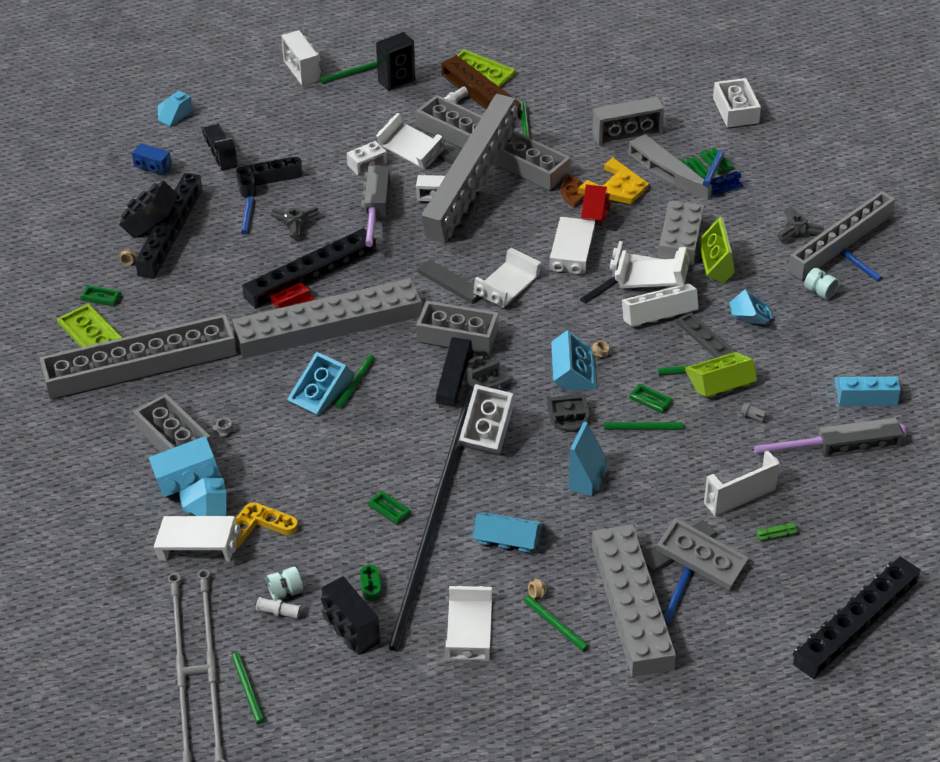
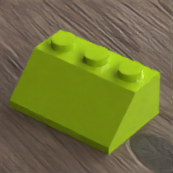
(717, 252)
(722, 374)

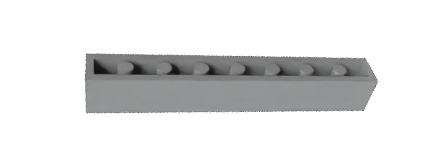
(841, 235)

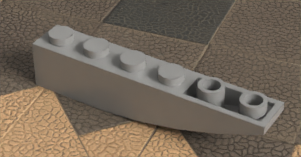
(667, 166)

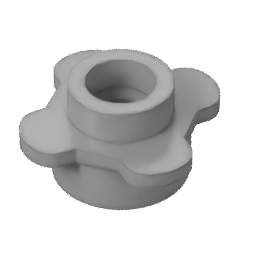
(224, 427)

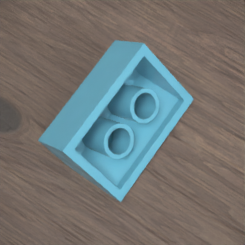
(573, 363)
(867, 391)
(184, 466)
(507, 531)

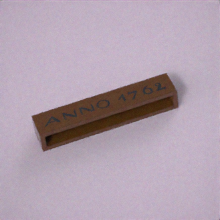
(478, 85)

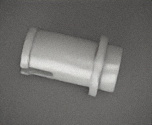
(753, 412)

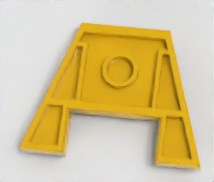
(623, 186)

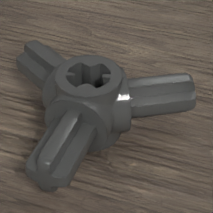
(295, 218)
(797, 226)

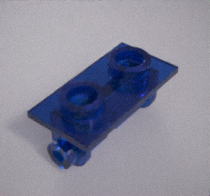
(722, 185)

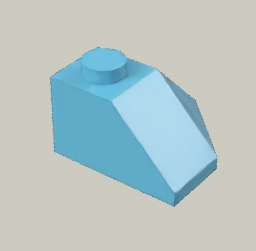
(174, 108)
(750, 308)
(205, 498)

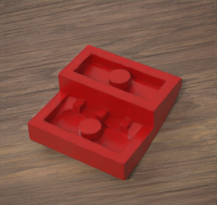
(290, 296)

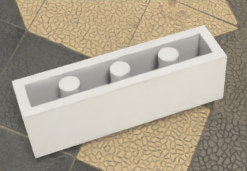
(660, 304)

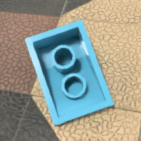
(320, 384)
(586, 462)

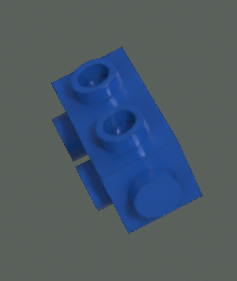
(151, 159)

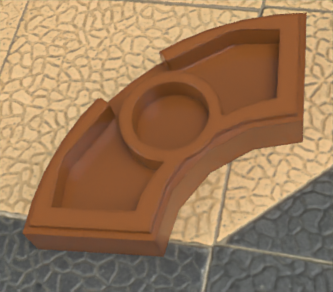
(569, 190)

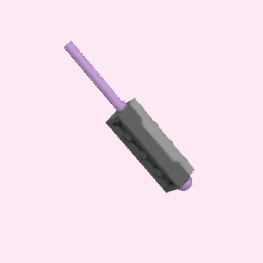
(375, 197)
(848, 438)

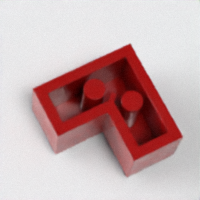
(596, 204)

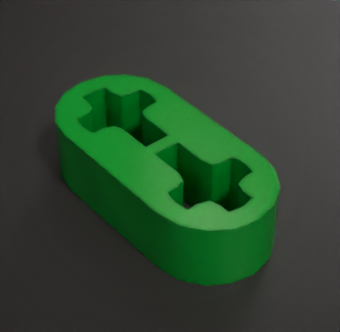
(365, 582)

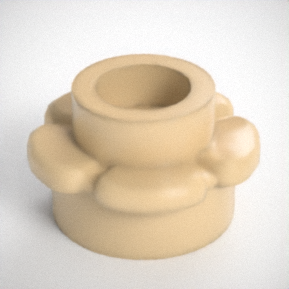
(124, 259)
(600, 349)
(537, 589)

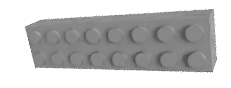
(633, 601)

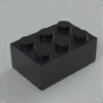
(395, 61)
(148, 208)
(350, 615)

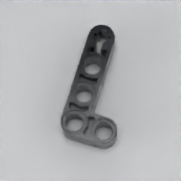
(221, 147)
(267, 172)
(453, 372)

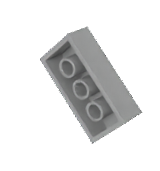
(627, 121)
(681, 229)
(443, 321)
(167, 424)

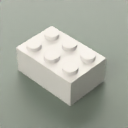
(301, 58)
(736, 102)
(487, 419)

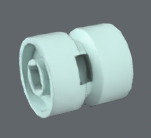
(821, 283)
(291, 581)

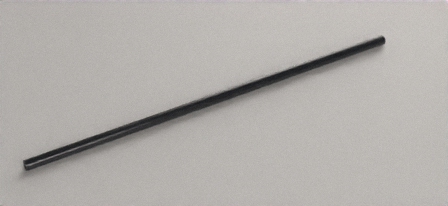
(429, 531)

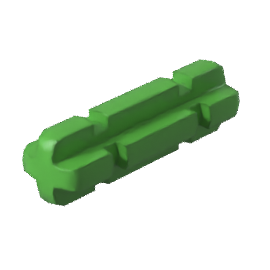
(776, 531)

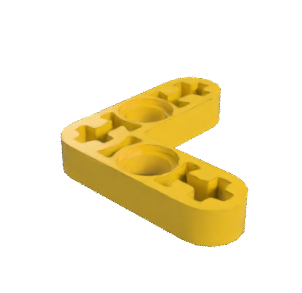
(260, 517)

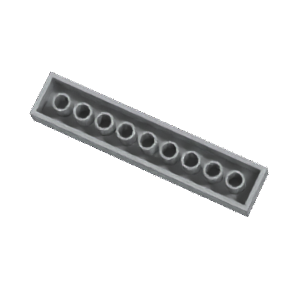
(520, 156)
(470, 169)
(326, 318)
(137, 356)

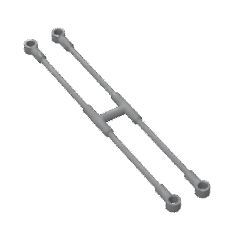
(209, 668)

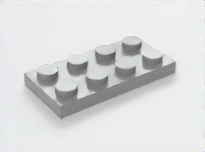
(702, 553)

